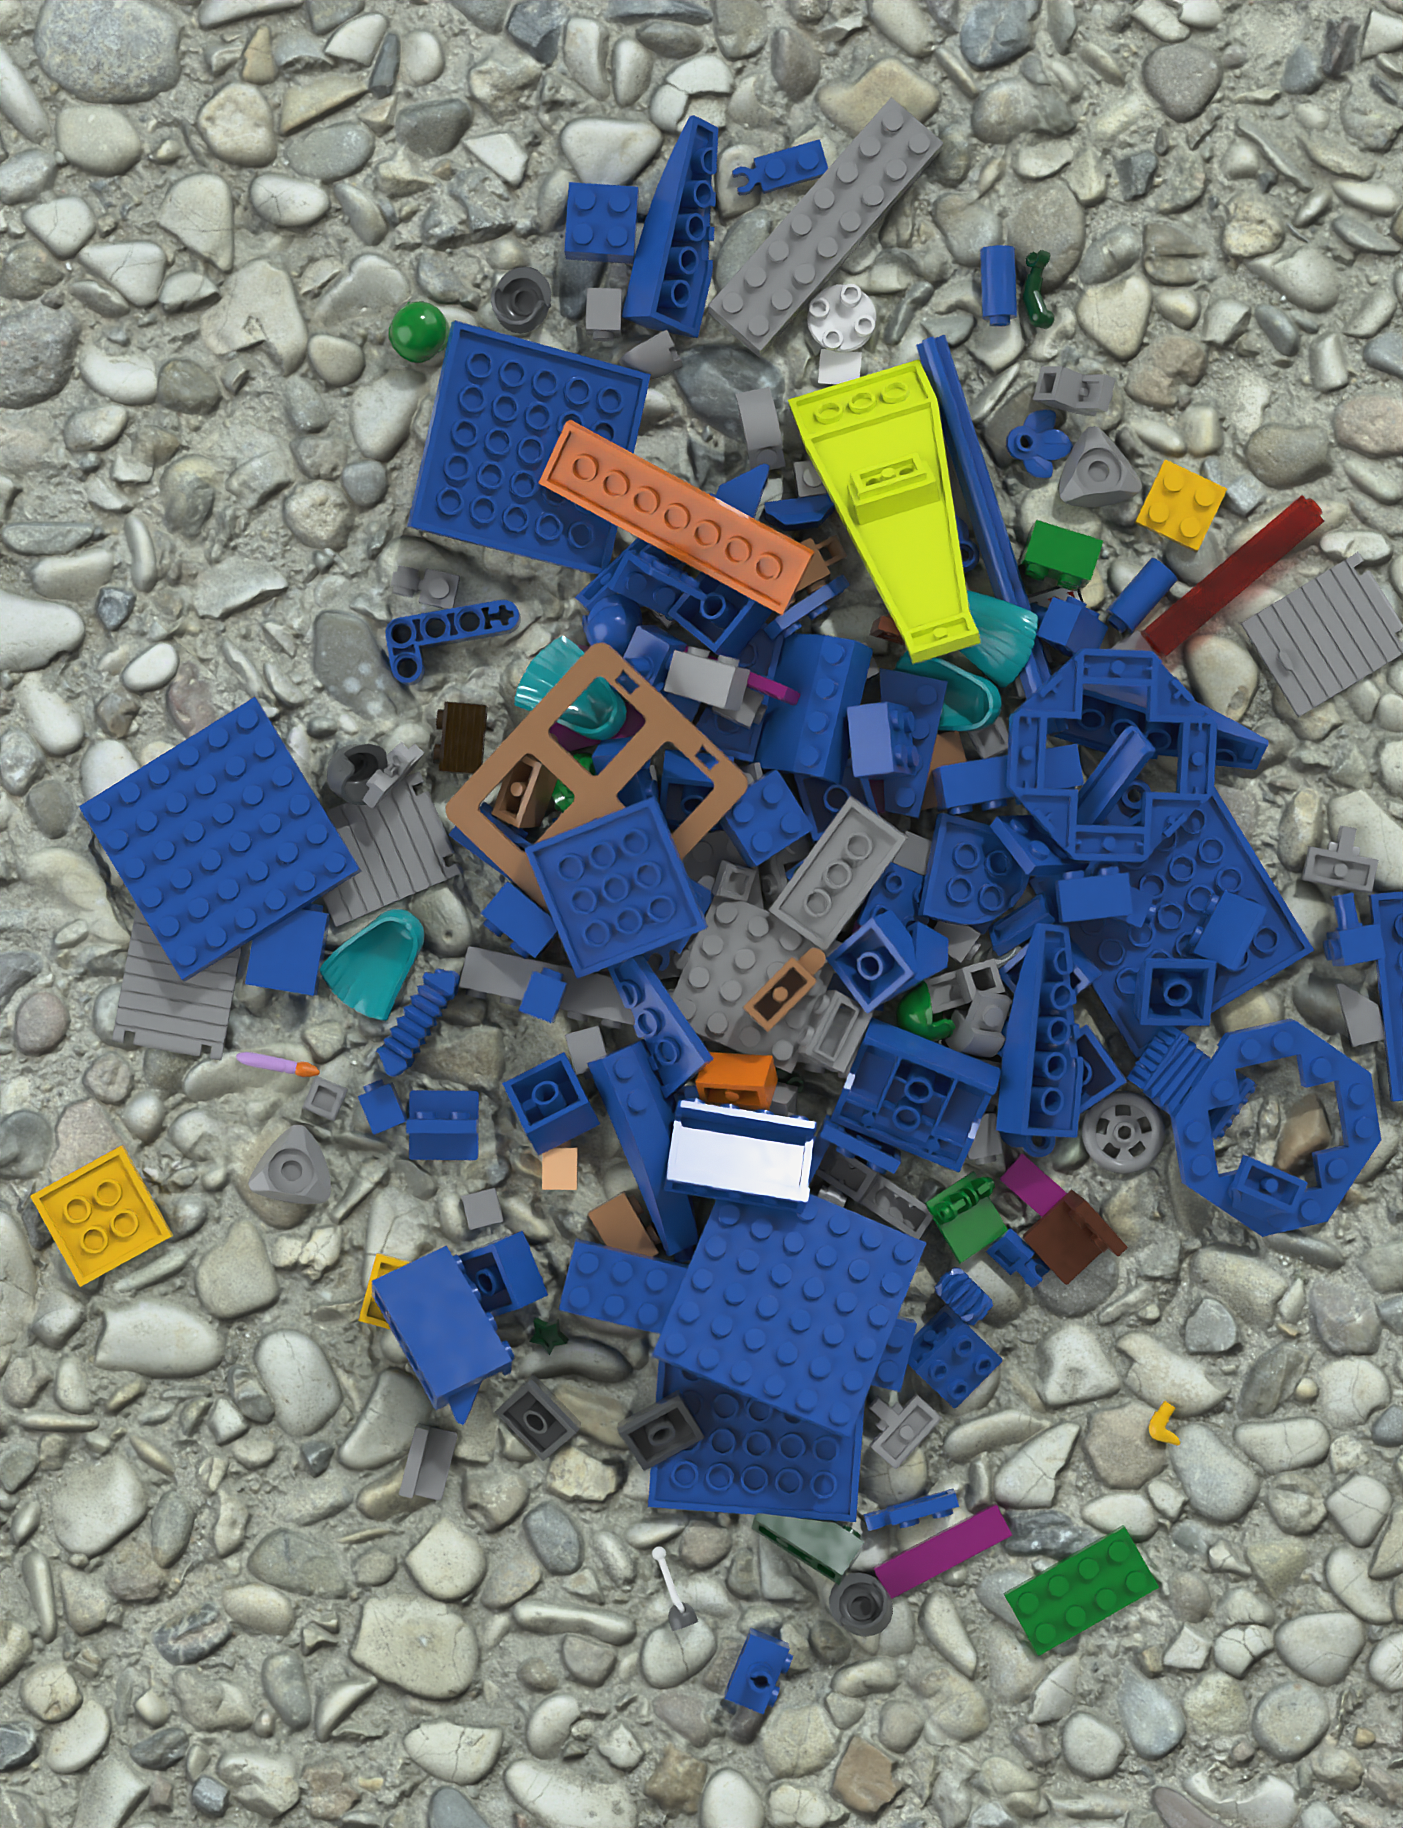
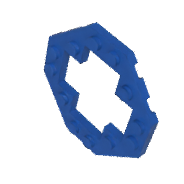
(1160, 811)
(1218, 1087)

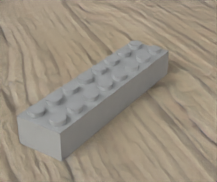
(825, 227)

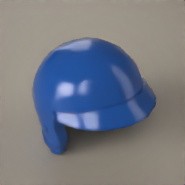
(612, 622)

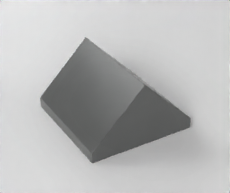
(538, 1417)
(660, 1430)

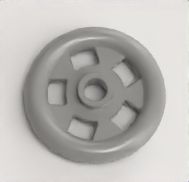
(1124, 1161)

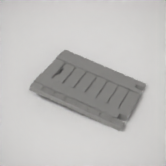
(1326, 635)
(396, 847)
(167, 1010)

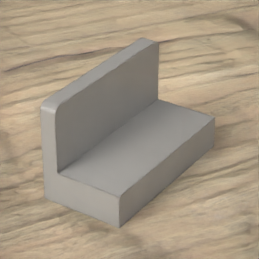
(428, 1462)

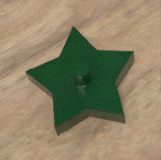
(548, 1334)

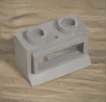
(833, 1031)

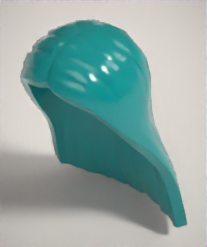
(1005, 637)
(969, 700)
(595, 713)
(374, 963)

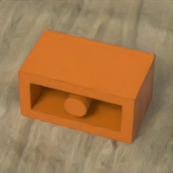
(738, 1080)

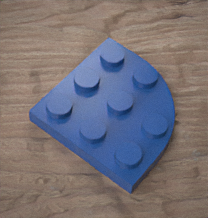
(969, 874)

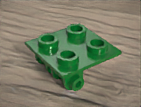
(967, 1215)

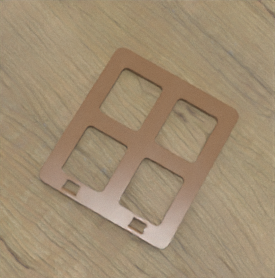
(593, 794)

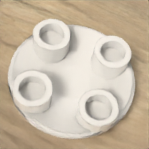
(841, 318)

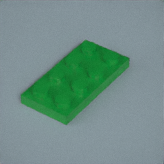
(1081, 1590)

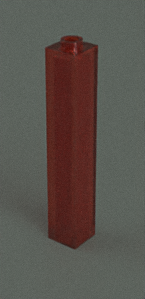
(1233, 576)

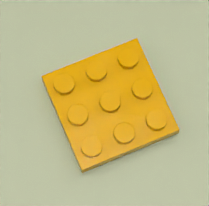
(101, 1215)

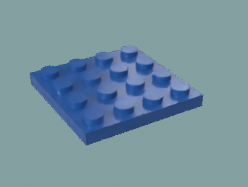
(616, 887)

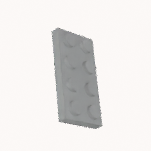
(838, 873)

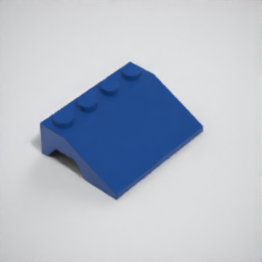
(814, 733)
(915, 1094)

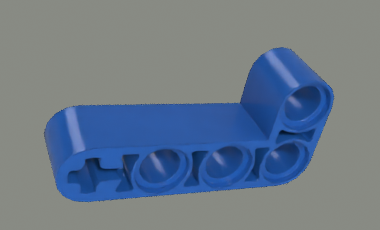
(453, 634)

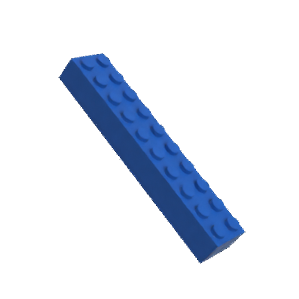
(642, 1289)

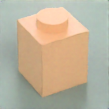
(560, 1168)

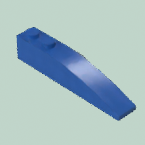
(672, 256)
(1113, 708)
(1040, 1050)
(644, 1129)

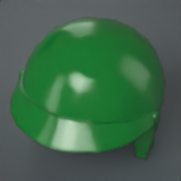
(418, 331)
(916, 1016)

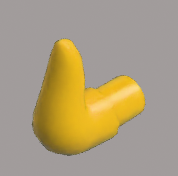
(1158, 1424)

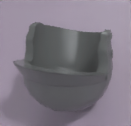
(521, 299)
(352, 768)
(861, 1605)

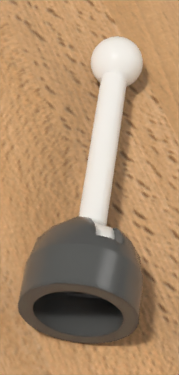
(681, 1613)

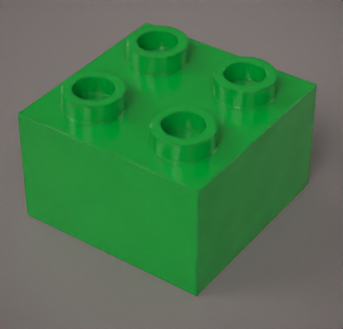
(1060, 555)

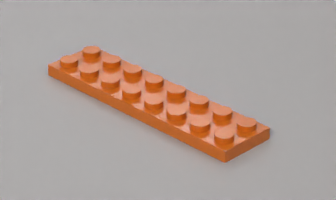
(676, 517)

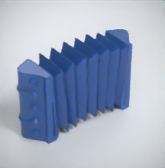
(418, 1018)
(1170, 1068)

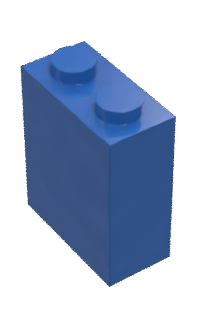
(291, 953)

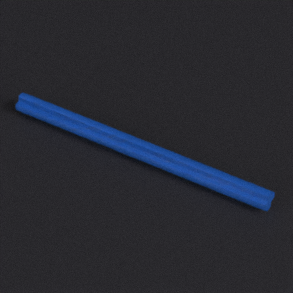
(982, 502)

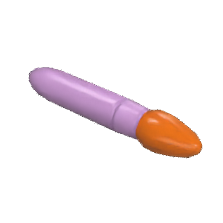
(301, 1069)

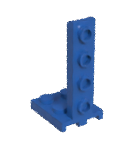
(1036, 849)
(850, 1143)

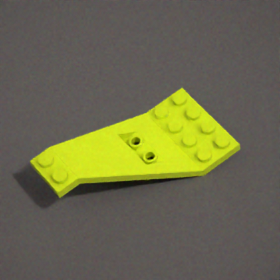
(890, 482)

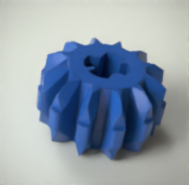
(963, 1296)

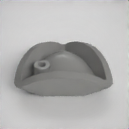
(1097, 472)
(293, 1170)

